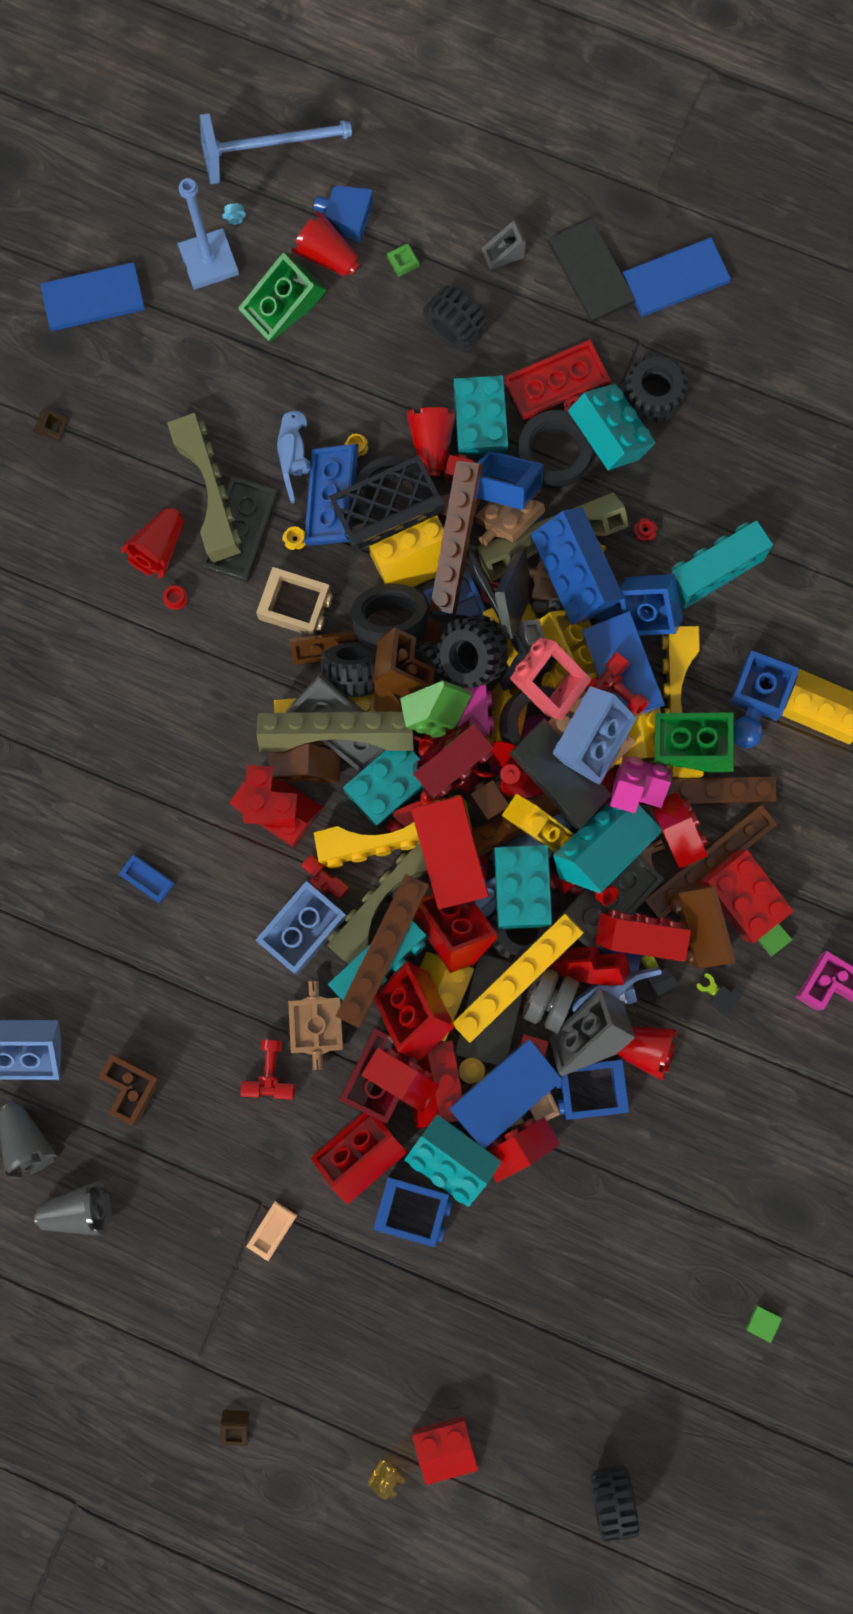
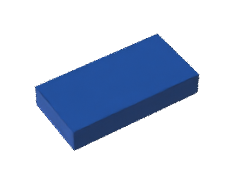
(146, 879)

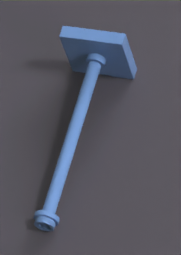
(213, 149)
(209, 254)

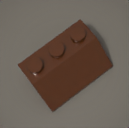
(702, 914)

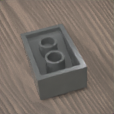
(592, 1033)

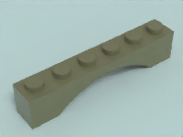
(605, 517)
(217, 531)
(287, 730)
(354, 936)

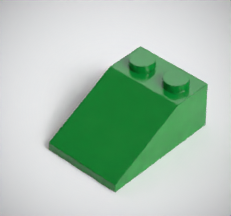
(282, 297)
(695, 741)

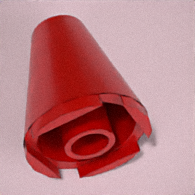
(326, 247)
(432, 436)
(155, 543)
(650, 1050)

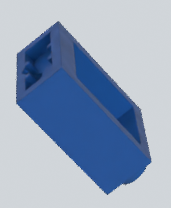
(524, 472)
(619, 1090)
(385, 1206)

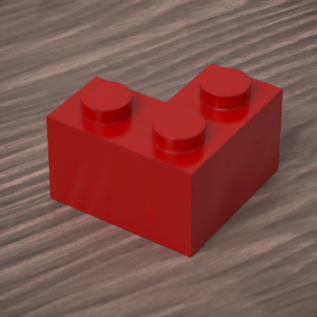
(262, 804)
(680, 831)
(404, 1081)
(522, 1147)

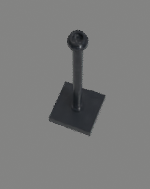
(506, 683)

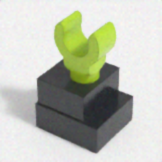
(660, 983)
(723, 998)

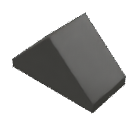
(505, 247)

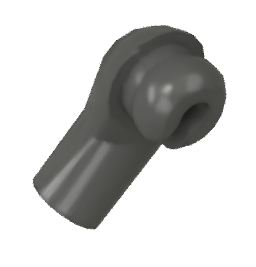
(546, 607)

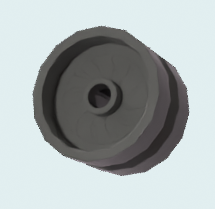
(548, 998)

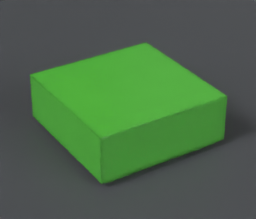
(403, 260)
(775, 940)
(763, 1324)

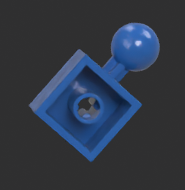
(652, 603)
(759, 702)

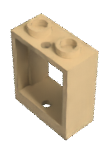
(270, 595)

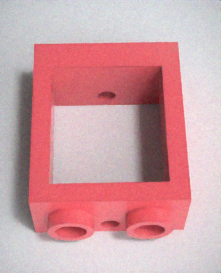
(568, 689)

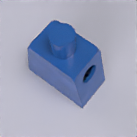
(347, 210)

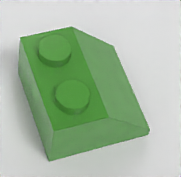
(435, 708)

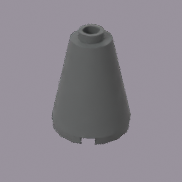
(22, 1142)
(77, 1211)

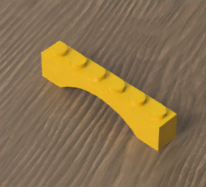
(680, 652)
(340, 846)
(518, 977)

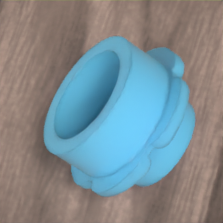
(234, 213)

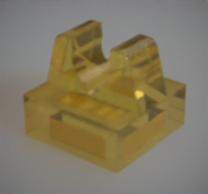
(384, 1480)

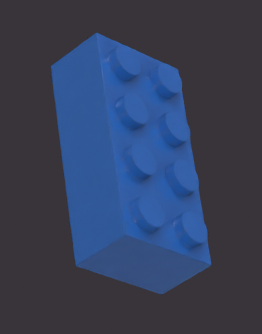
(577, 565)

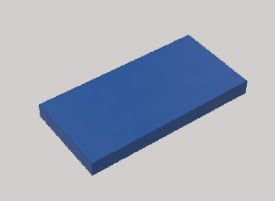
(676, 277)
(92, 296)
(330, 472)
(622, 636)
(505, 1094)

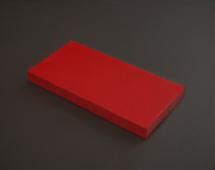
(555, 379)
(450, 852)

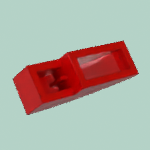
(590, 967)

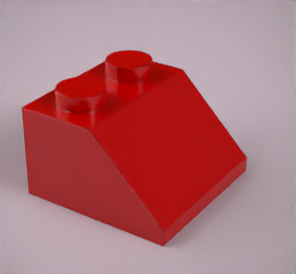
(444, 1450)

